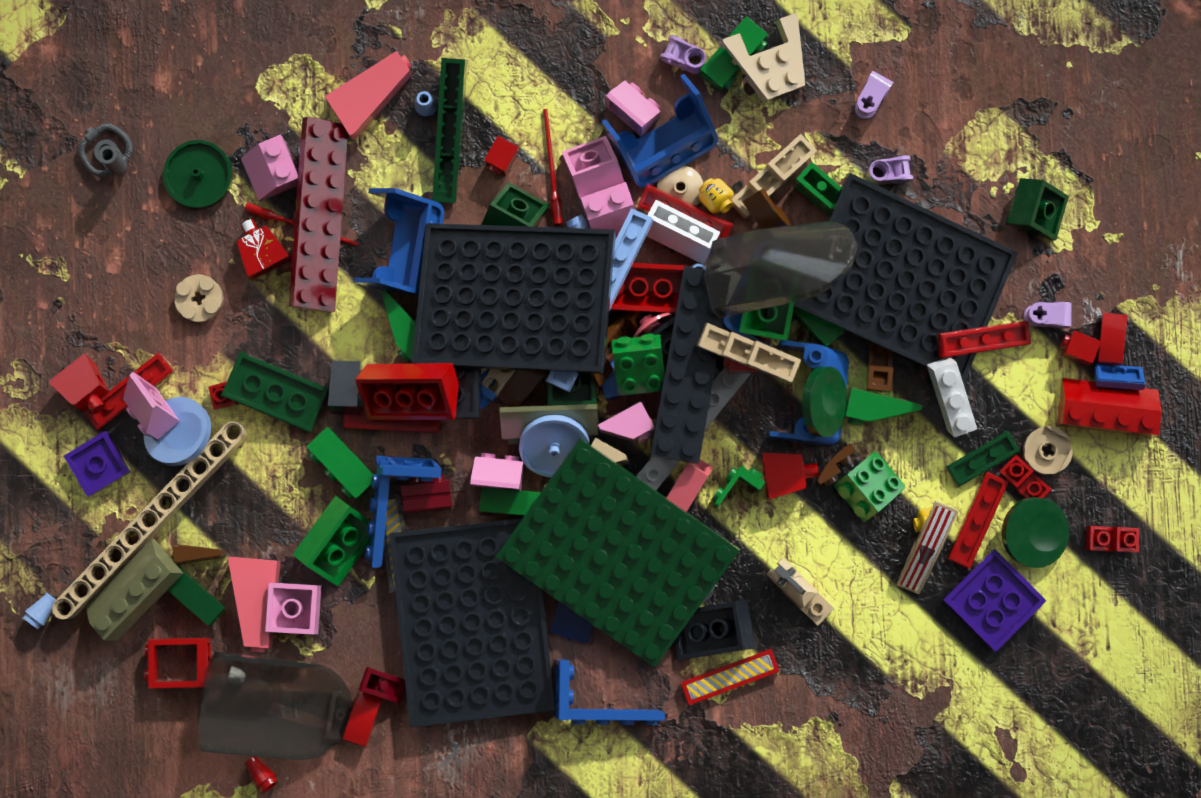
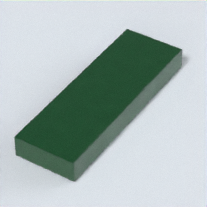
(982, 458)

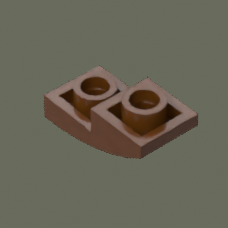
(764, 210)
(829, 472)

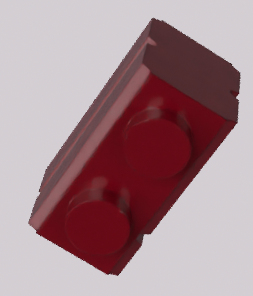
(427, 495)

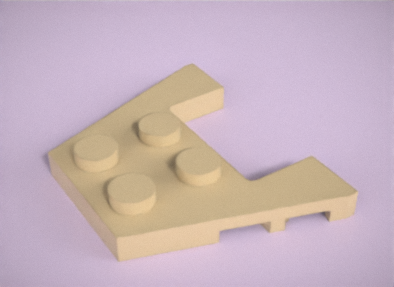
(773, 70)

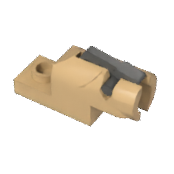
(800, 591)

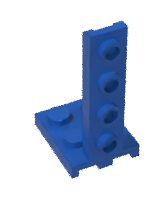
(401, 468)
(564, 697)

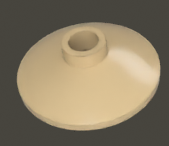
(686, 176)

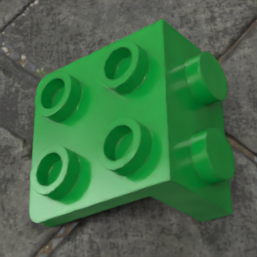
(638, 364)
(749, 477)
(869, 486)

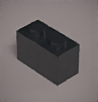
(343, 390)

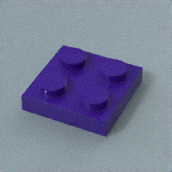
(97, 464)

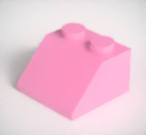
(632, 107)
(593, 166)
(270, 168)
(608, 207)
(148, 407)
(629, 425)
(497, 473)
(293, 608)

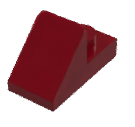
(382, 685)

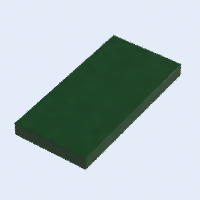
(275, 392)

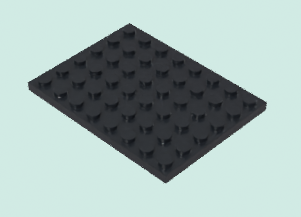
(910, 275)
(515, 297)
(468, 626)

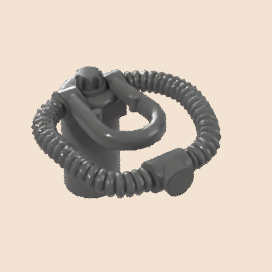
(108, 155)

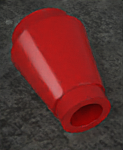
(261, 775)

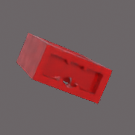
(151, 654)

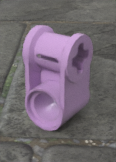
(679, 53)
(874, 93)
(894, 170)
(1052, 315)

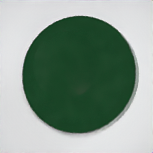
(198, 174)
(824, 401)
(1035, 532)

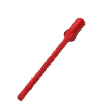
(555, 200)
(269, 214)

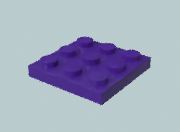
(994, 600)

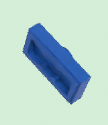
(1119, 376)

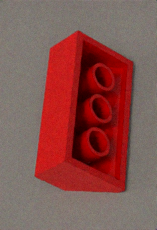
(650, 288)
(409, 391)
(1109, 409)

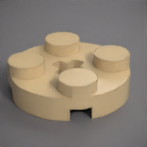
(187, 291)
(1060, 446)

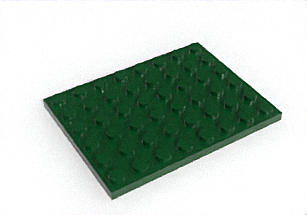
(617, 552)

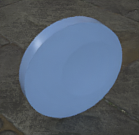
(186, 438)

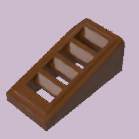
(189, 554)

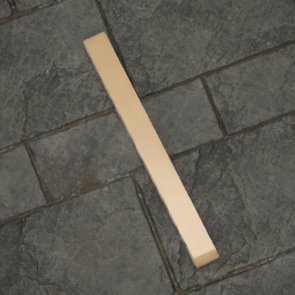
(139, 524)

